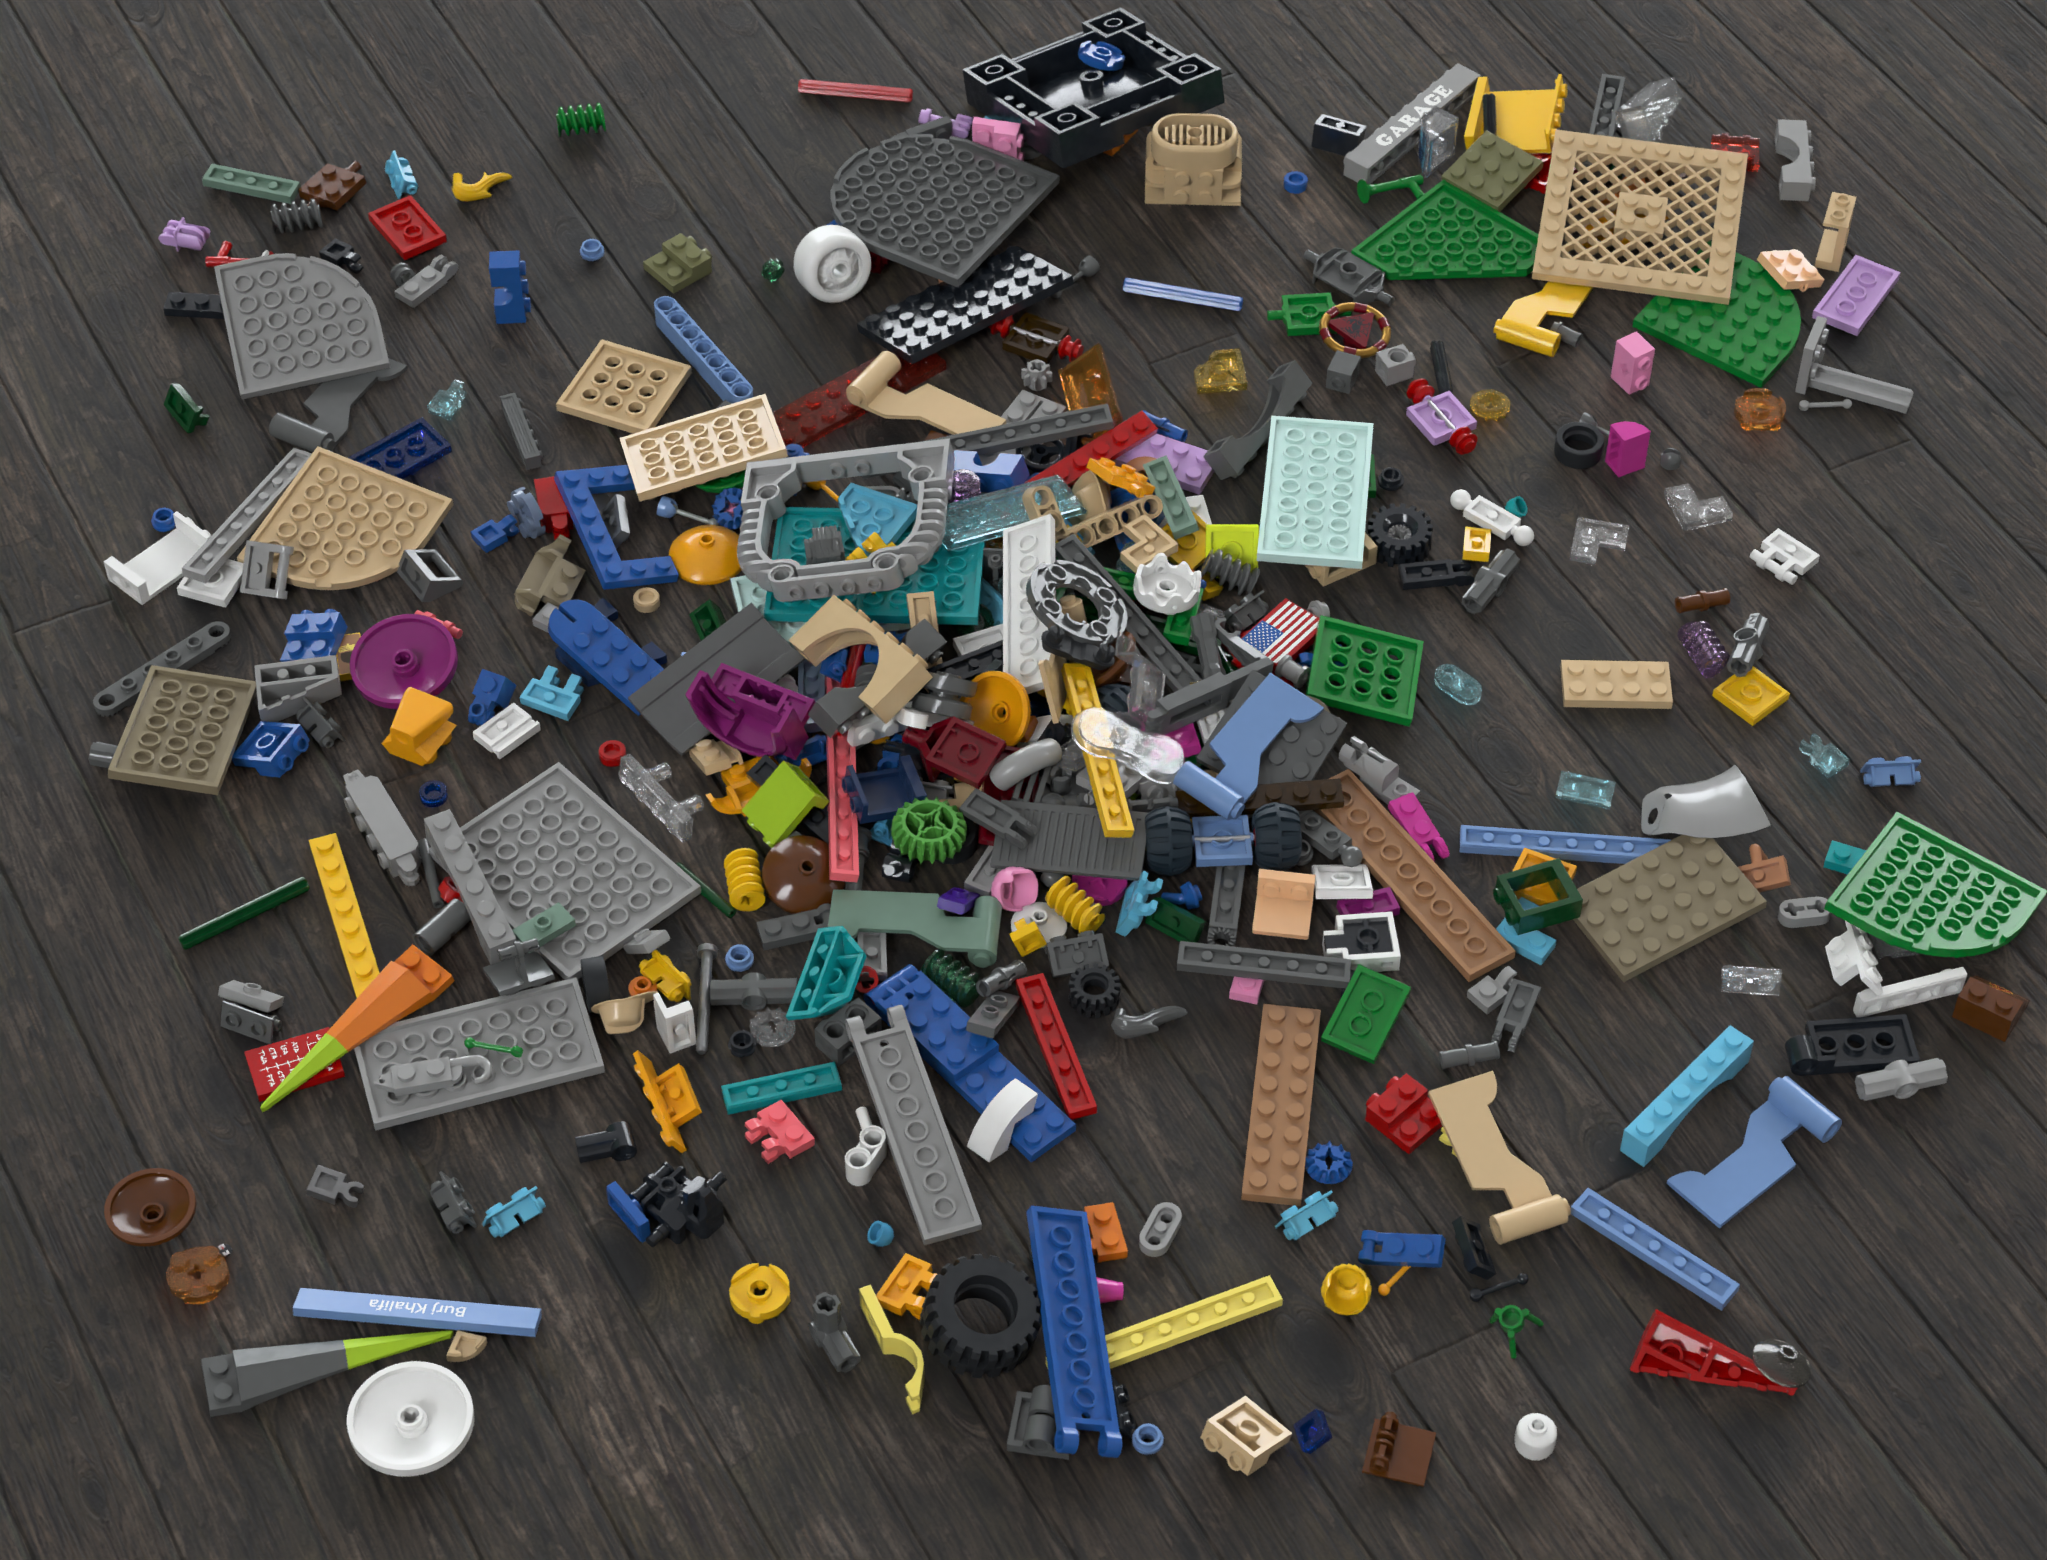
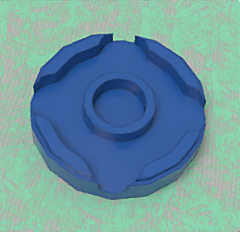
(1101, 56)

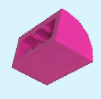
(1627, 447)

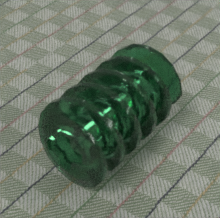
(951, 978)

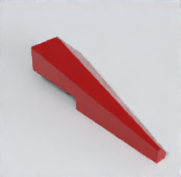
(1683, 1352)

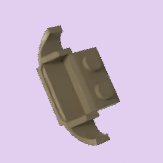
(548, 578)

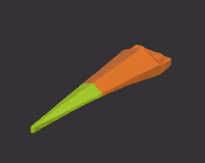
(392, 995)

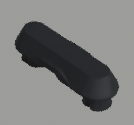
(1059, 644)

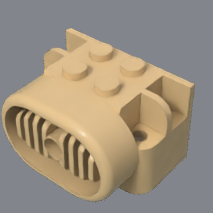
(1193, 161)

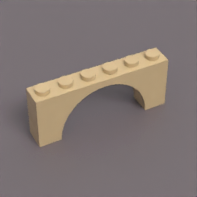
(897, 674)

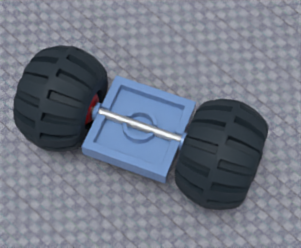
(1221, 842)

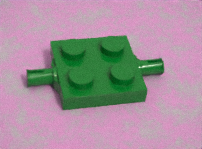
(1303, 313)

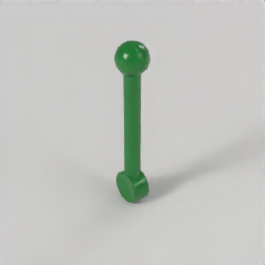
(516, 1051)

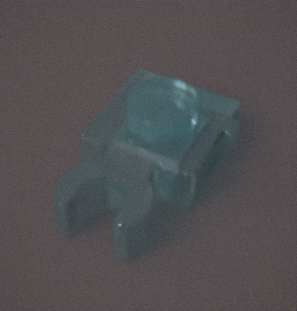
(1825, 758)

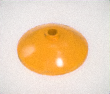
(706, 555)
(995, 693)

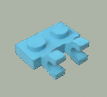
(549, 698)
(1135, 904)

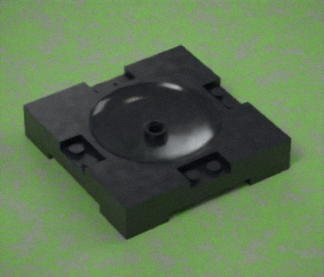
(1082, 110)

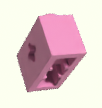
(1632, 363)

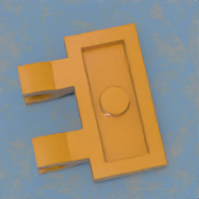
(903, 1285)

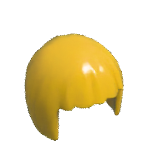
(1346, 1289)

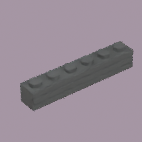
(520, 431)

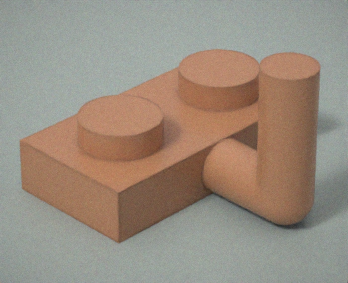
(1764, 872)

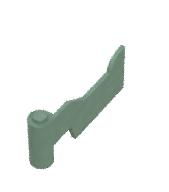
(920, 916)

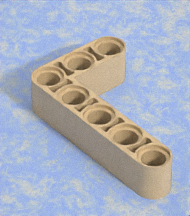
(1089, 527)

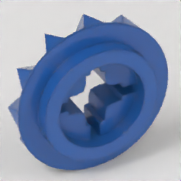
(720, 505)
(1317, 1167)

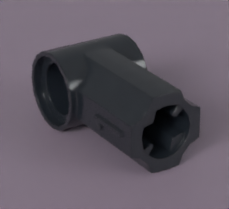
(614, 1142)

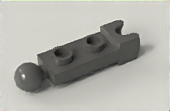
(1328, 839)

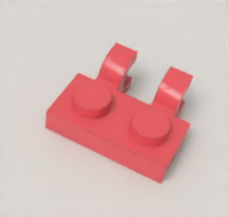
(784, 1127)

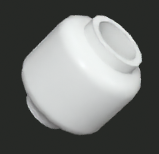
(1535, 1436)

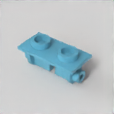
(400, 175)
(503, 1217)
(1297, 1221)

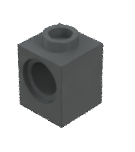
(1343, 372)

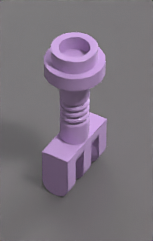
(960, 126)

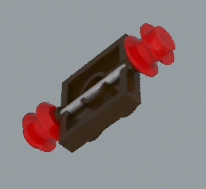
(1037, 338)

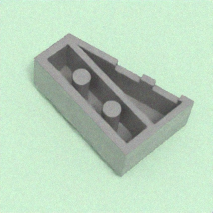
(286, 683)

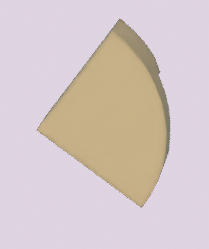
(465, 1346)

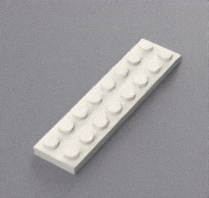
(1023, 550)

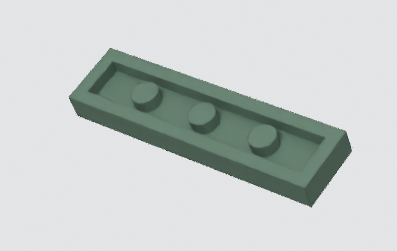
(251, 183)
(1173, 499)

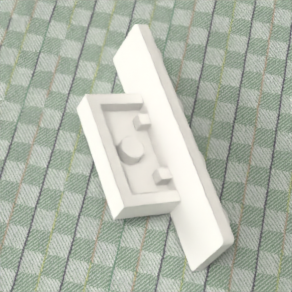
(1852, 955)

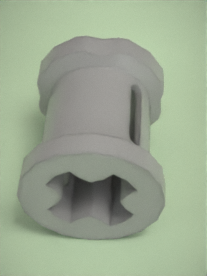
(1292, 671)

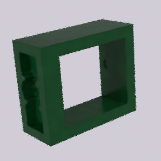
(1565, 909)

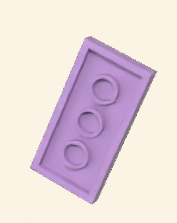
(1856, 295)
(1186, 460)

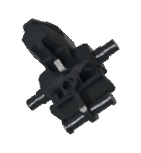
(680, 1204)

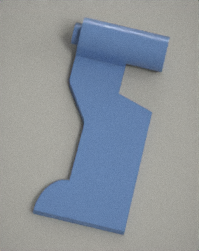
(1243, 743)
(1762, 1156)

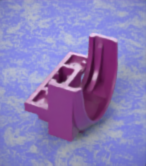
(760, 722)

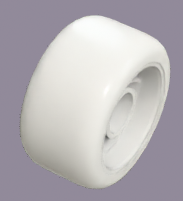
(832, 263)

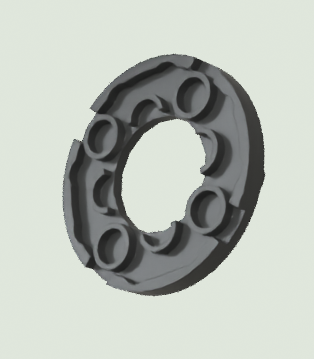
(1067, 574)

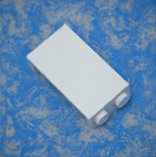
(160, 563)

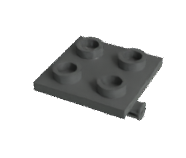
(518, 972)

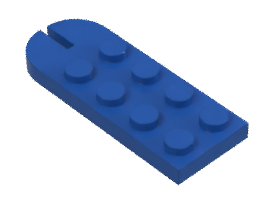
(602, 649)

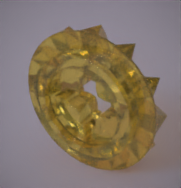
(1482, 399)

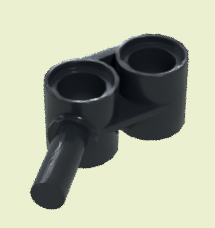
(898, 866)

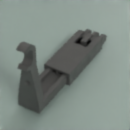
(1210, 693)

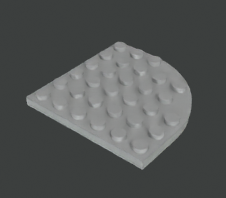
(297, 323)

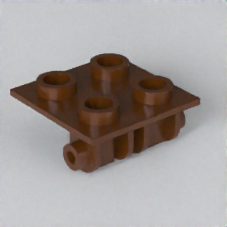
(1398, 1451)

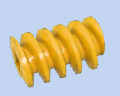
(744, 879)
(1073, 906)

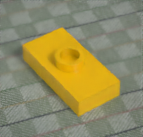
(1476, 544)

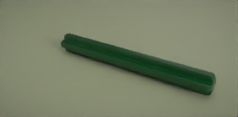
(243, 913)

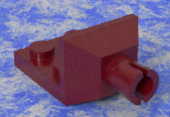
(956, 750)

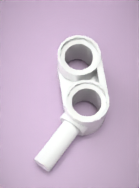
(868, 1153)

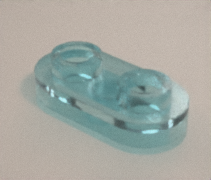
(1458, 684)

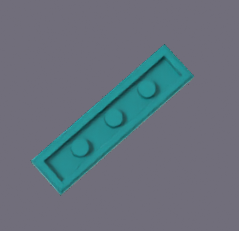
(782, 1086)

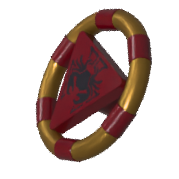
(1354, 329)

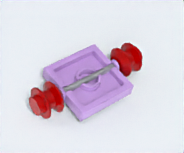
(1441, 417)

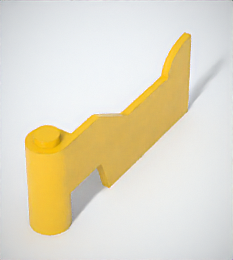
(1524, 316)

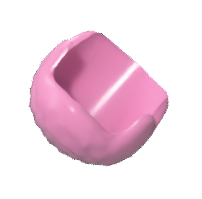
(1015, 888)

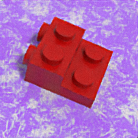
(1403, 1113)

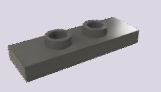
(993, 1014)

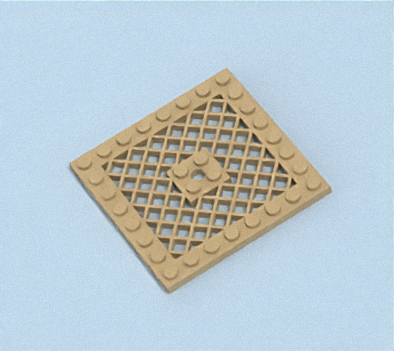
(1723, 167)

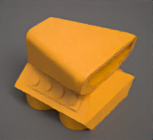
(420, 727)

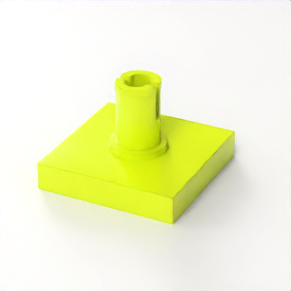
(1237, 540)

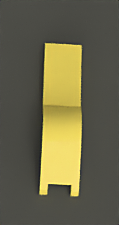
(894, 1344)

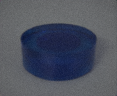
(433, 793)

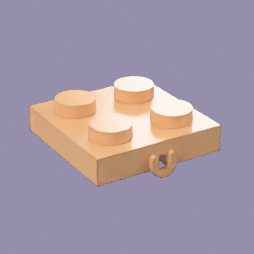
(1791, 269)

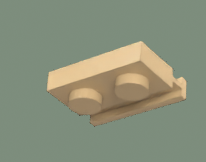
(714, 756)

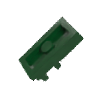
(184, 408)
(1175, 922)

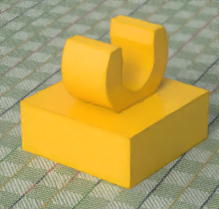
(1027, 937)

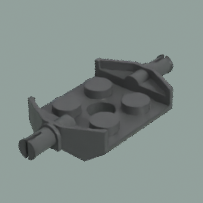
(1362, 285)

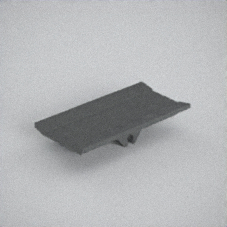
(742, 643)

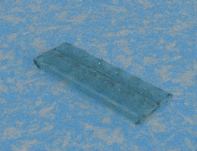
(989, 514)

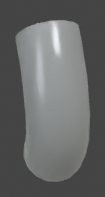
(1025, 762)

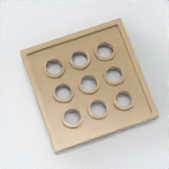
(629, 360)

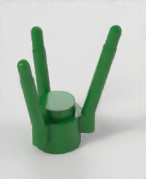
(1512, 1322)

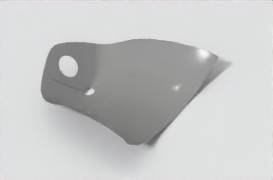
(1705, 808)

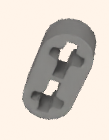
(1805, 912)

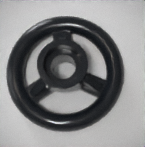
(1041, 455)

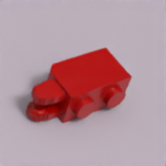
(554, 511)

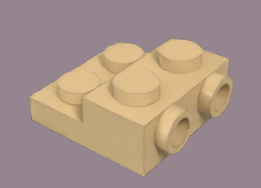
(1244, 1435)

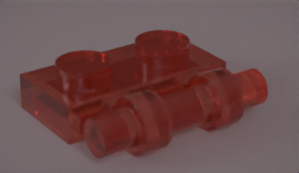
(1745, 143)

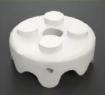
(1159, 575)

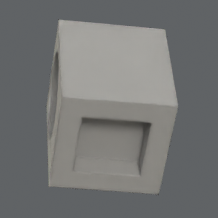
(1395, 364)

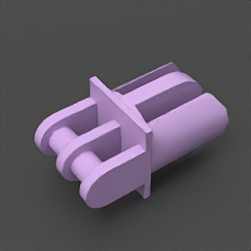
(184, 235)

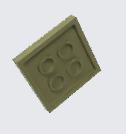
(1493, 170)

